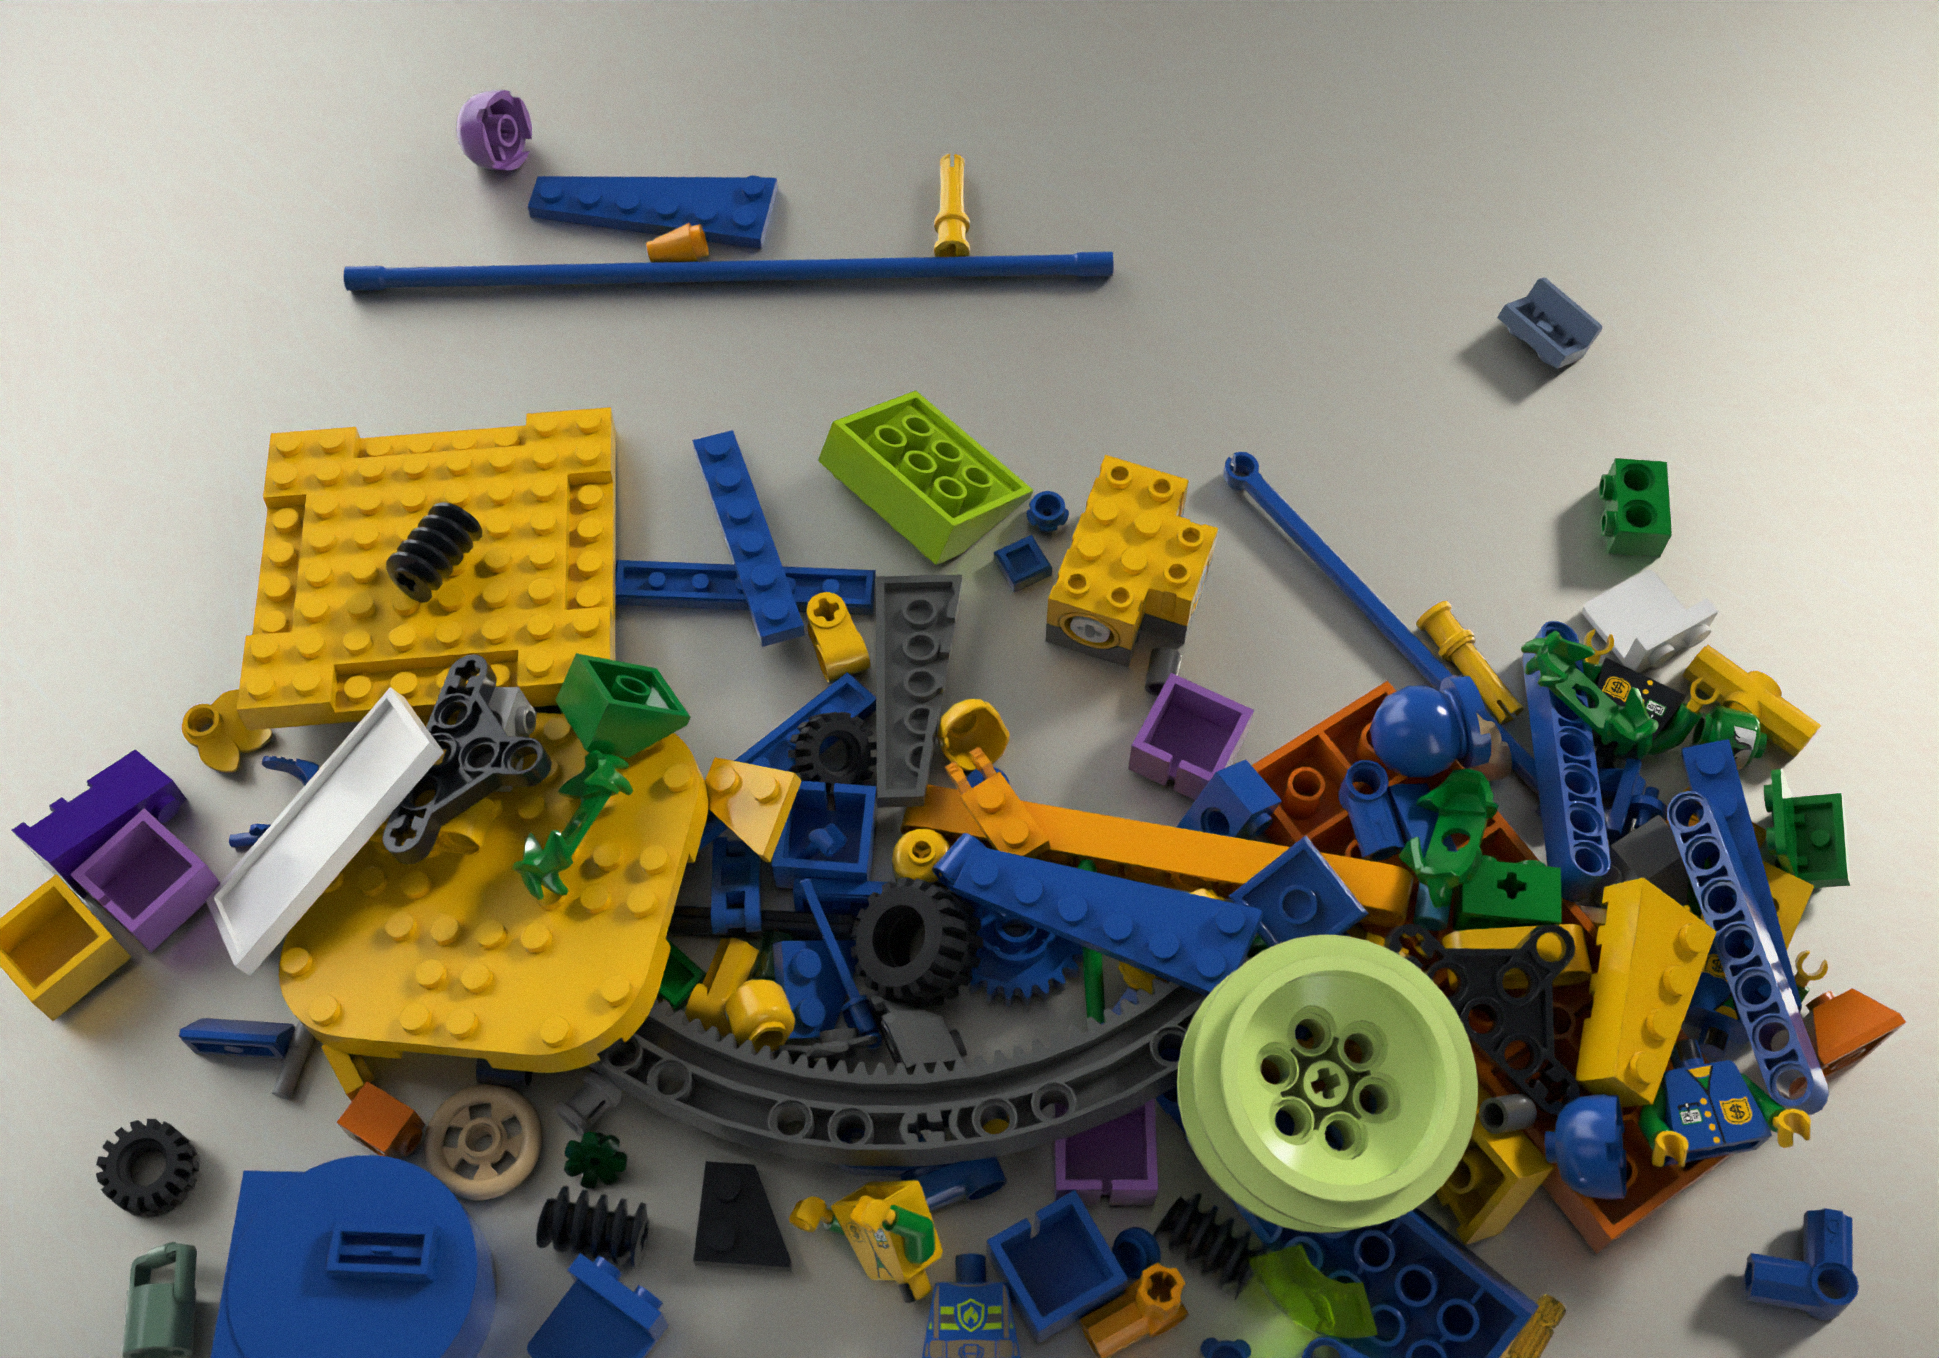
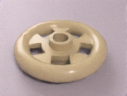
(456, 1113)

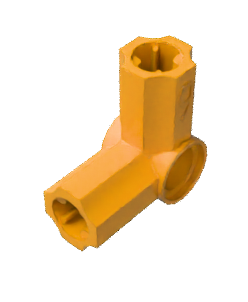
(1145, 1309)

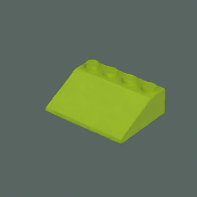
(922, 474)

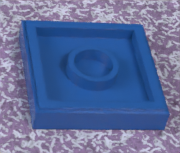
(1300, 897)

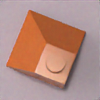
(1846, 1030)

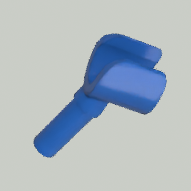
(826, 840)

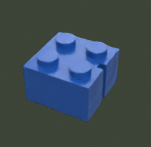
(854, 816)
(1060, 1270)

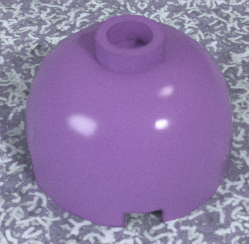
(494, 130)

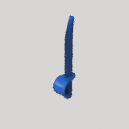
(856, 1011)

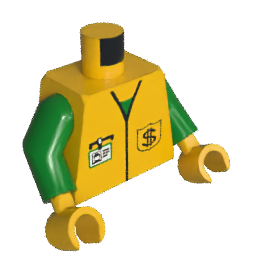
(885, 1227)

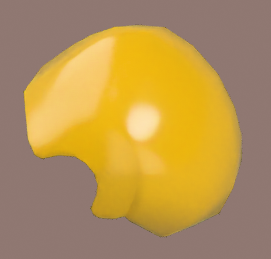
(970, 726)

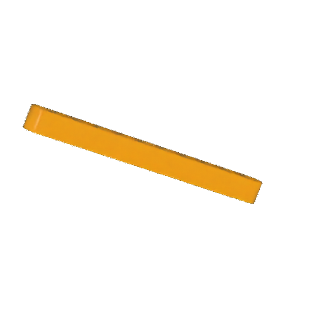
(1165, 853)

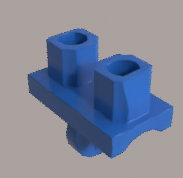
(1629, 802)

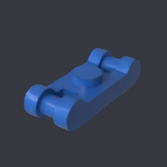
(735, 881)

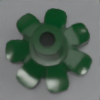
(595, 1158)

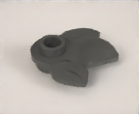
(835, 1045)

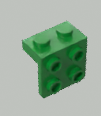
(1807, 834)

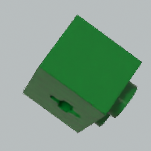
(1508, 896)

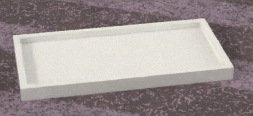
(321, 830)

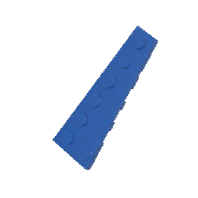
(727, 208)
(1140, 924)

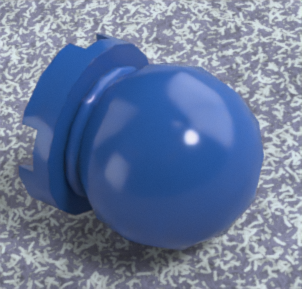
(1428, 729)

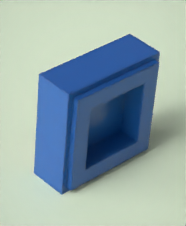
(1022, 563)

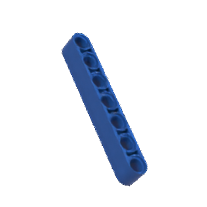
(1567, 783)
(1757, 968)

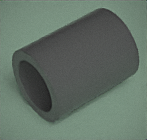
(1161, 664)
(1507, 1113)

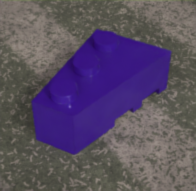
(90, 819)

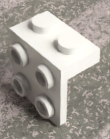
(1648, 621)

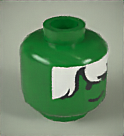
(1739, 727)

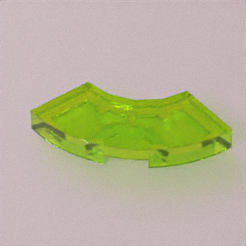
(1312, 1298)

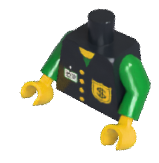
(1661, 702)

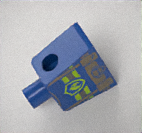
(971, 1315)

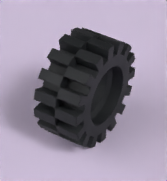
(855, 741)
(129, 1147)

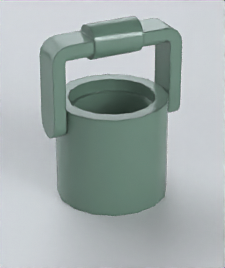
(161, 1314)

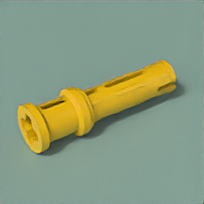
(952, 221)
(1458, 646)

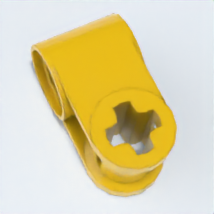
(835, 641)

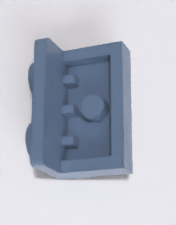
(1551, 324)

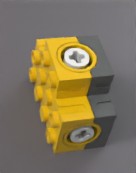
(1130, 565)

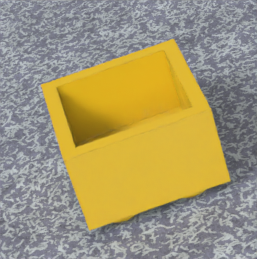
(56, 948)

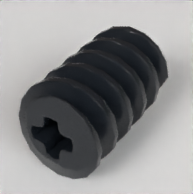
(433, 550)
(593, 1228)
(1209, 1242)

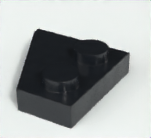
(737, 1221)

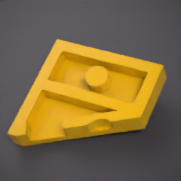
(752, 801)

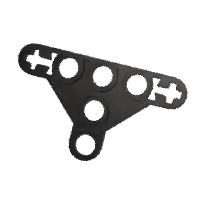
(456, 780)
(1519, 1018)

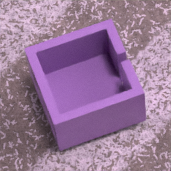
(1189, 736)
(146, 880)
(1109, 1160)

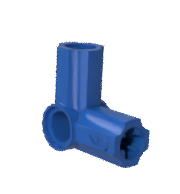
(1825, 1259)

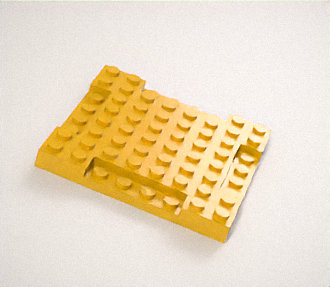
(524, 598)

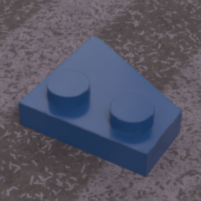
(812, 984)

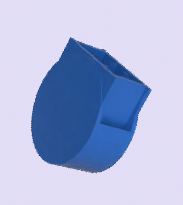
(286, 1306)

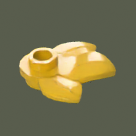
(226, 738)

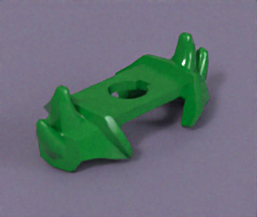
(1623, 724)
(593, 788)
(1464, 808)

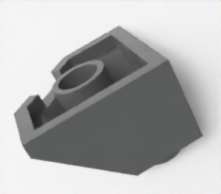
(1647, 854)
(915, 1035)

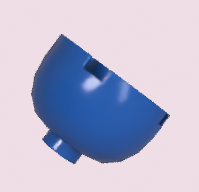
(1590, 1146)

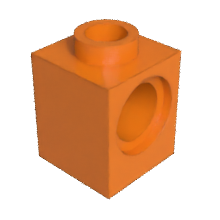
(382, 1123)

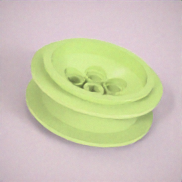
(1411, 1062)

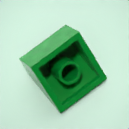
(618, 705)

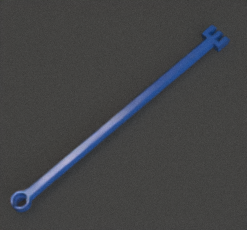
(1360, 594)

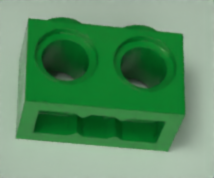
(1644, 507)

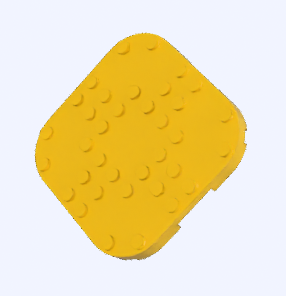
(478, 967)

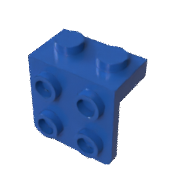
(600, 1317)

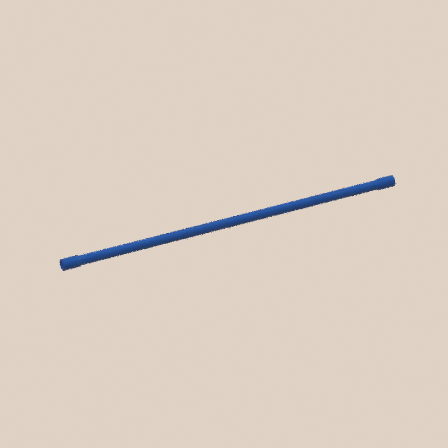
(380, 278)

